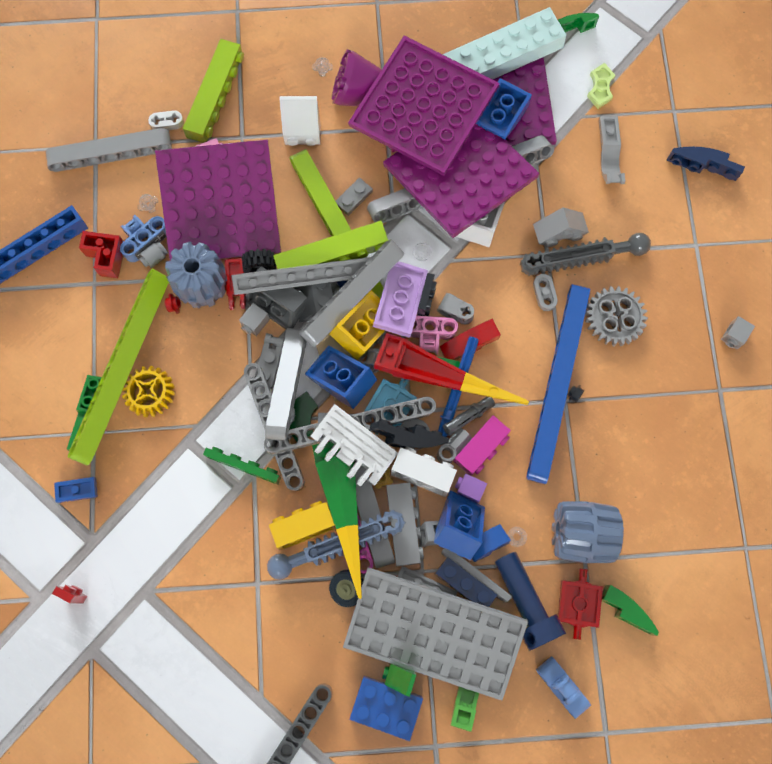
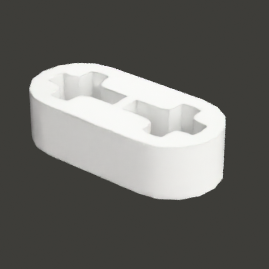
(166, 120)

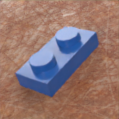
(75, 489)

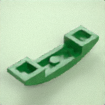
(582, 21)

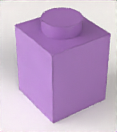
(470, 487)

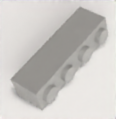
(405, 542)

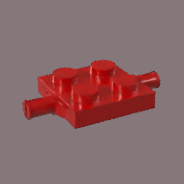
(580, 603)

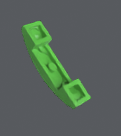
(464, 709)

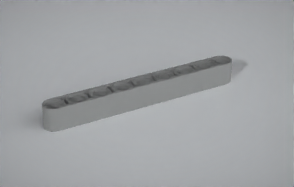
(376, 414)

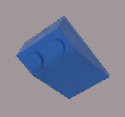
(505, 109)
(341, 376)
(460, 526)

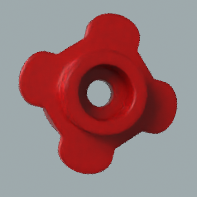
(172, 303)

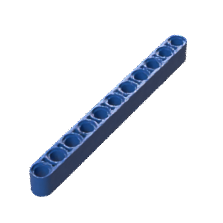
(558, 384)

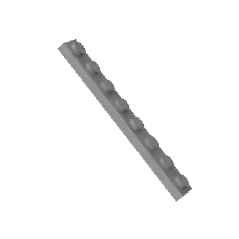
(296, 276)

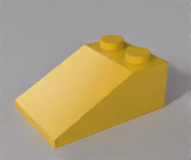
(356, 329)

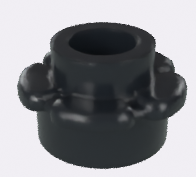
(575, 393)

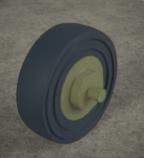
(343, 589)

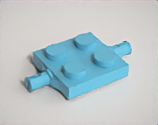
(390, 394)

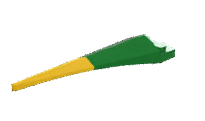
(342, 502)

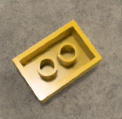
(302, 525)

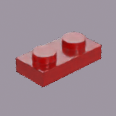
(70, 594)

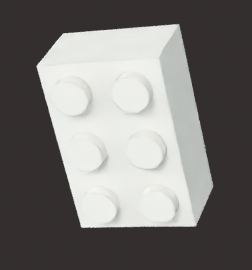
(423, 471)

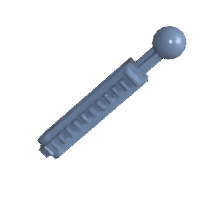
(281, 565)

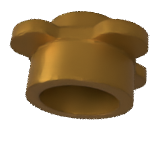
(386, 481)

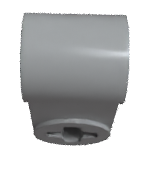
(454, 307)

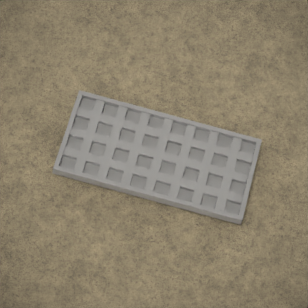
(435, 633)

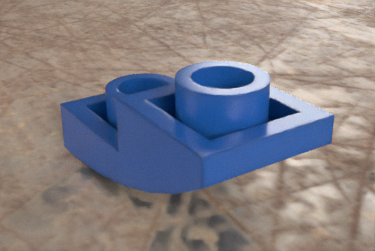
(492, 540)

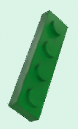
(235, 462)

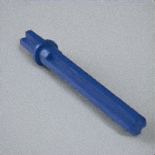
(449, 411)

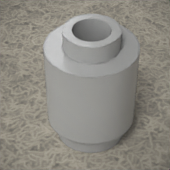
(153, 255)

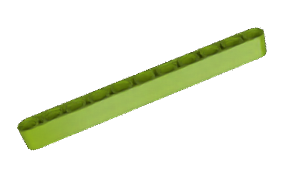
(323, 199)
(118, 368)

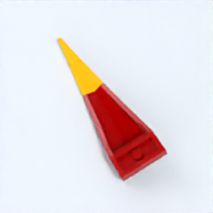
(416, 364)

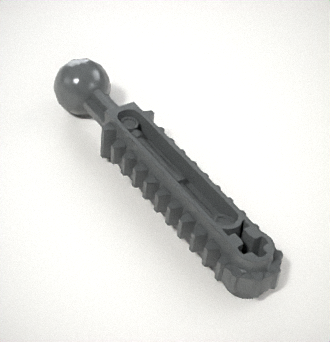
(637, 244)

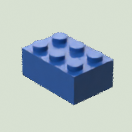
(386, 708)

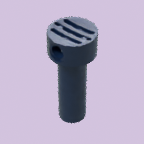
(540, 626)

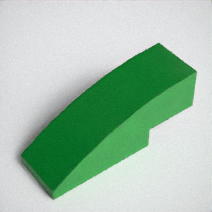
(628, 610)

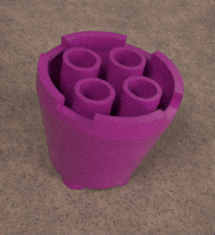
(353, 79)

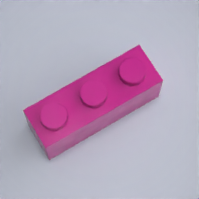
(482, 446)

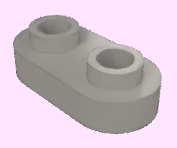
(545, 293)

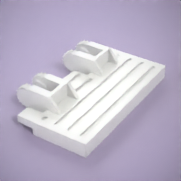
(355, 444)

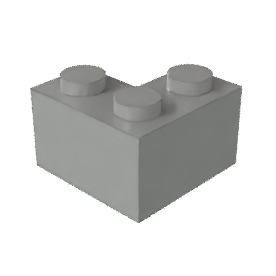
(561, 225)

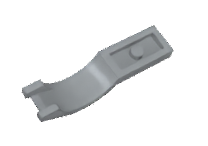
(610, 149)

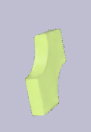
(601, 79)

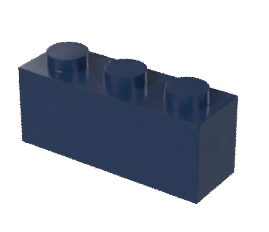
(465, 583)

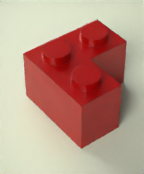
(105, 250)

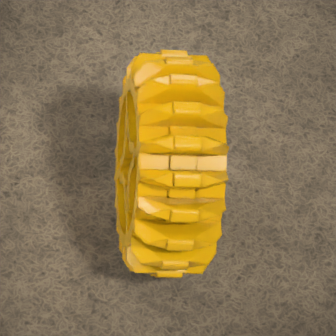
(143, 397)

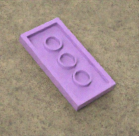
(400, 299)

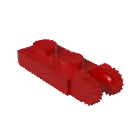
(233, 267)

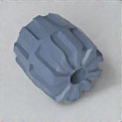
(196, 275)
(587, 532)

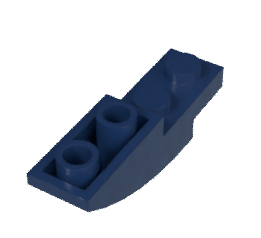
(701, 158)

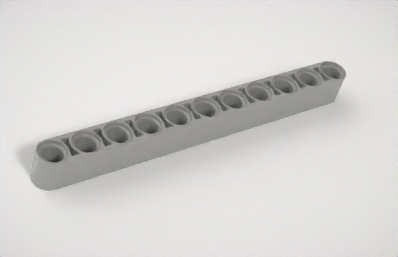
(403, 202)

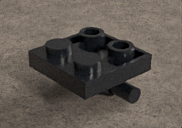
(427, 295)

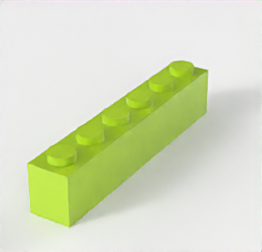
(213, 91)
(344, 246)

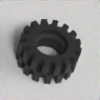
(255, 259)

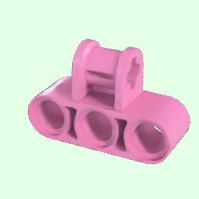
(430, 339)

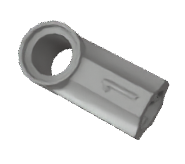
(455, 445)

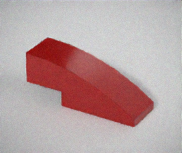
(485, 332)

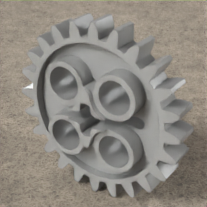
(632, 314)

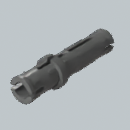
(475, 411)

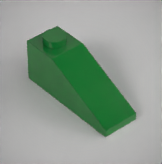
(399, 679)

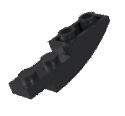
(413, 437)

